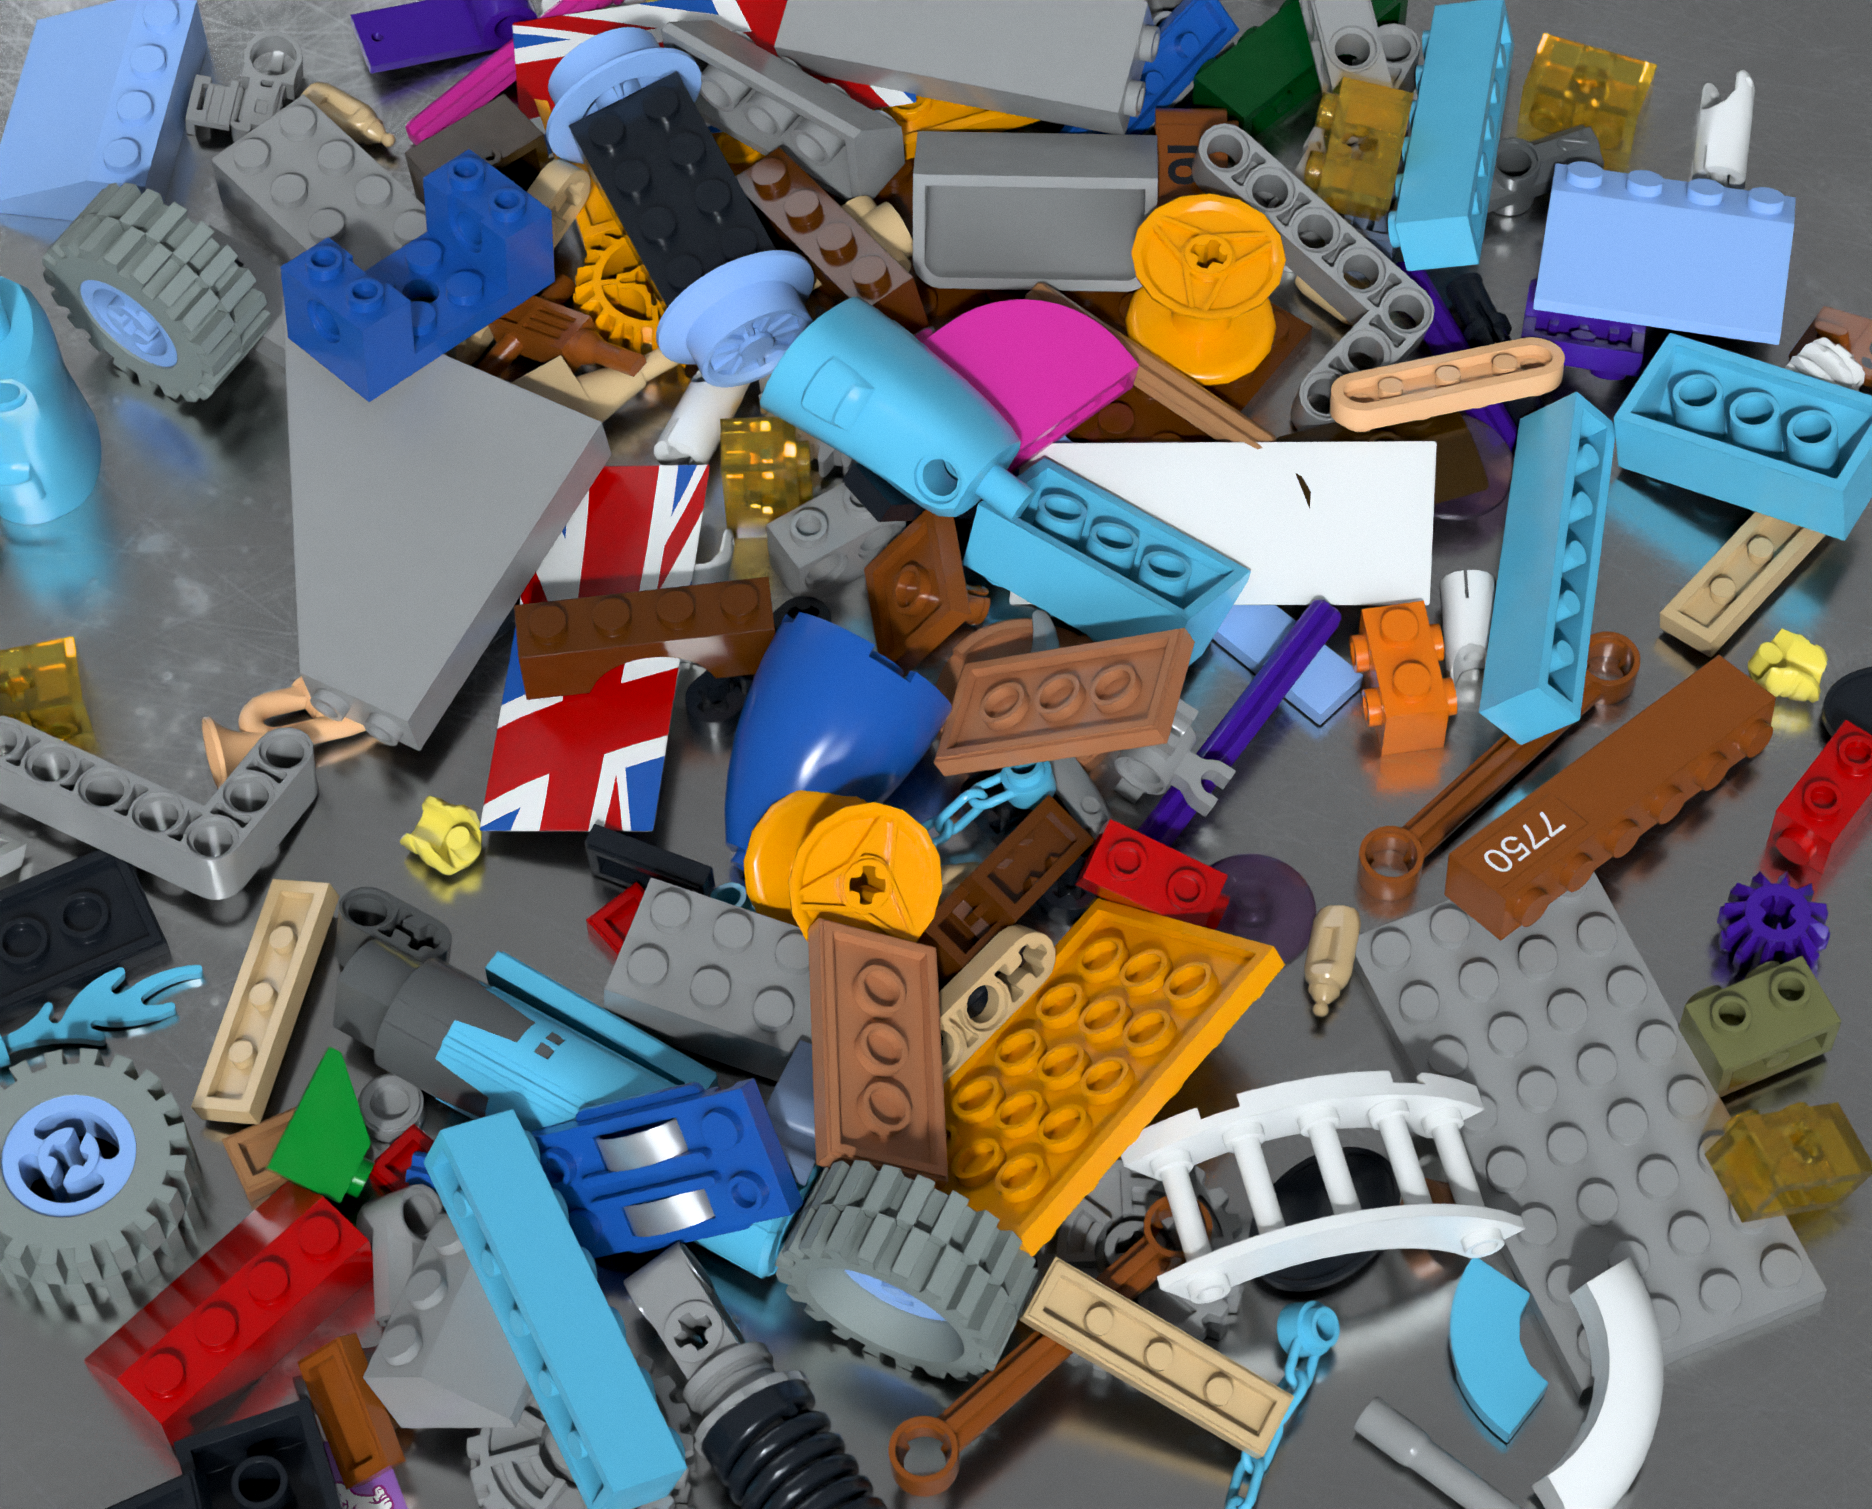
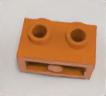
(1403, 677)

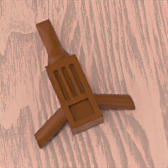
(547, 329)

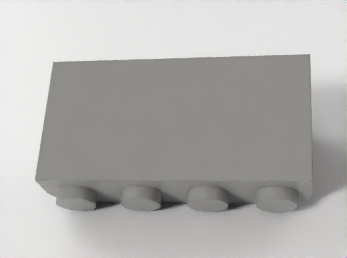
(1031, 209)

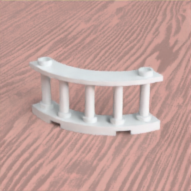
(1316, 1109)

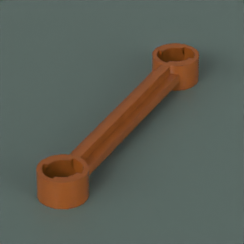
(1484, 780)
(1026, 1365)

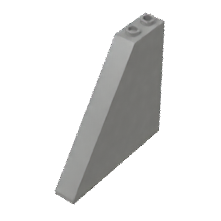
(1015, 57)
(420, 529)

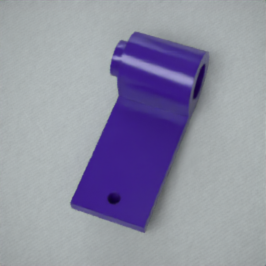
(435, 30)

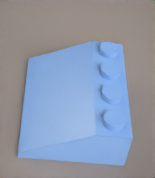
(100, 105)
(1666, 252)

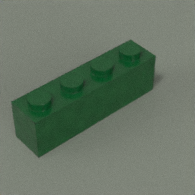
(1272, 69)

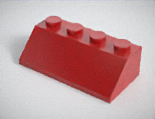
(234, 1313)

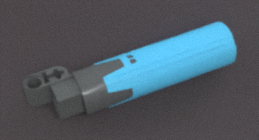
(486, 1047)

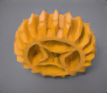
(618, 297)

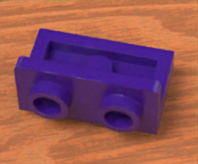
(1600, 345)

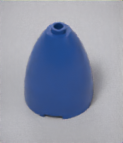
(825, 721)

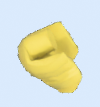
(1789, 667)
(445, 836)

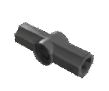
(1528, 167)

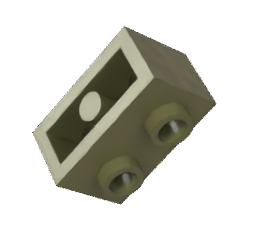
(1759, 1025)

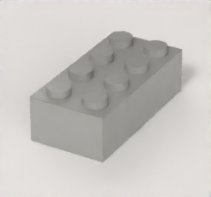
(311, 181)
(713, 980)

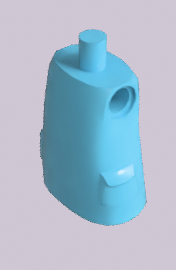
(897, 412)
(45, 422)

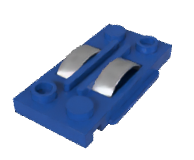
(668, 1168)

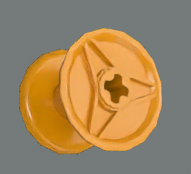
(1206, 287)
(843, 864)

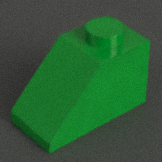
(325, 1136)

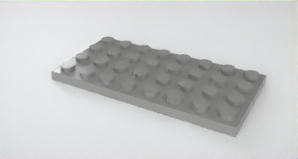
(1585, 1119)

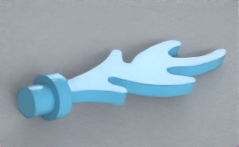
(98, 1007)

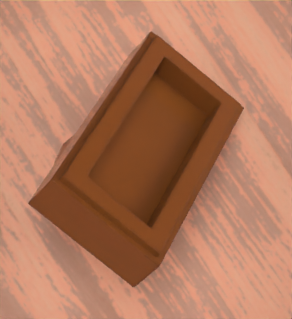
(350, 1412)

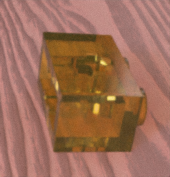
(1588, 87)
(1380, 121)
(762, 472)
(46, 687)
(1789, 1160)

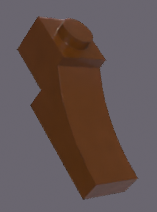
(1004, 886)

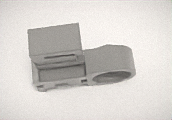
(260, 93)

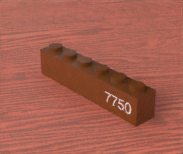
(1609, 798)

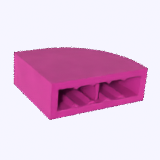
(1036, 366)

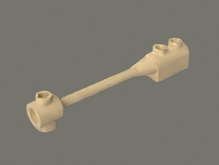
(606, 390)

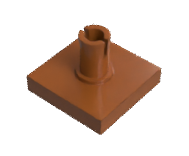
(921, 591)

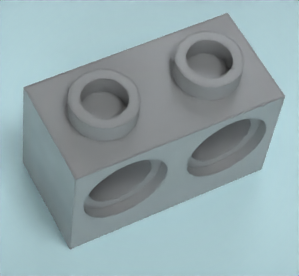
(826, 543)

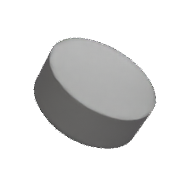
(391, 1107)

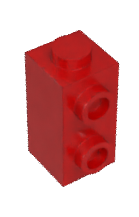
(1827, 801)
(1153, 877)

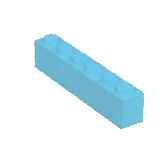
(1453, 136)
(1548, 570)
(555, 1313)

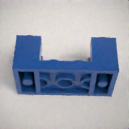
(478, 260)

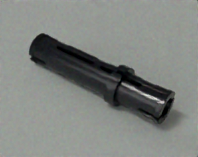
(1486, 327)

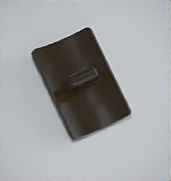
(1458, 462)

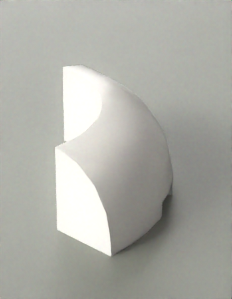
(1625, 1395)

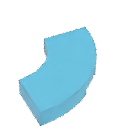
(1489, 1351)

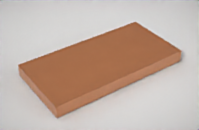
(1065, 702)
(876, 1051)

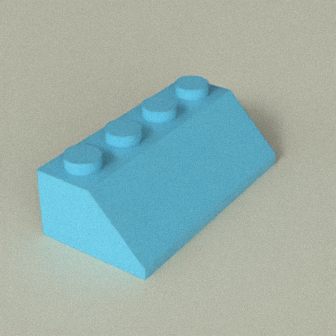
(1750, 435)
(1103, 562)

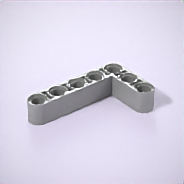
(1321, 267)
(192, 845)

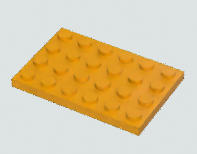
(1092, 1060)

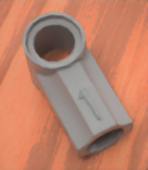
(396, 1232)

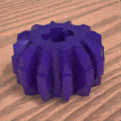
(1753, 911)

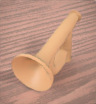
(229, 747)

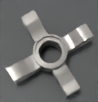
(1156, 766)

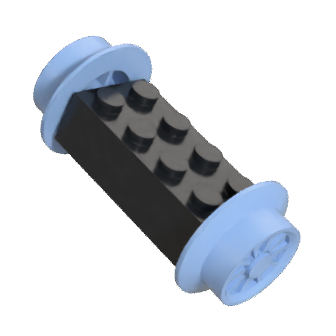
(720, 280)

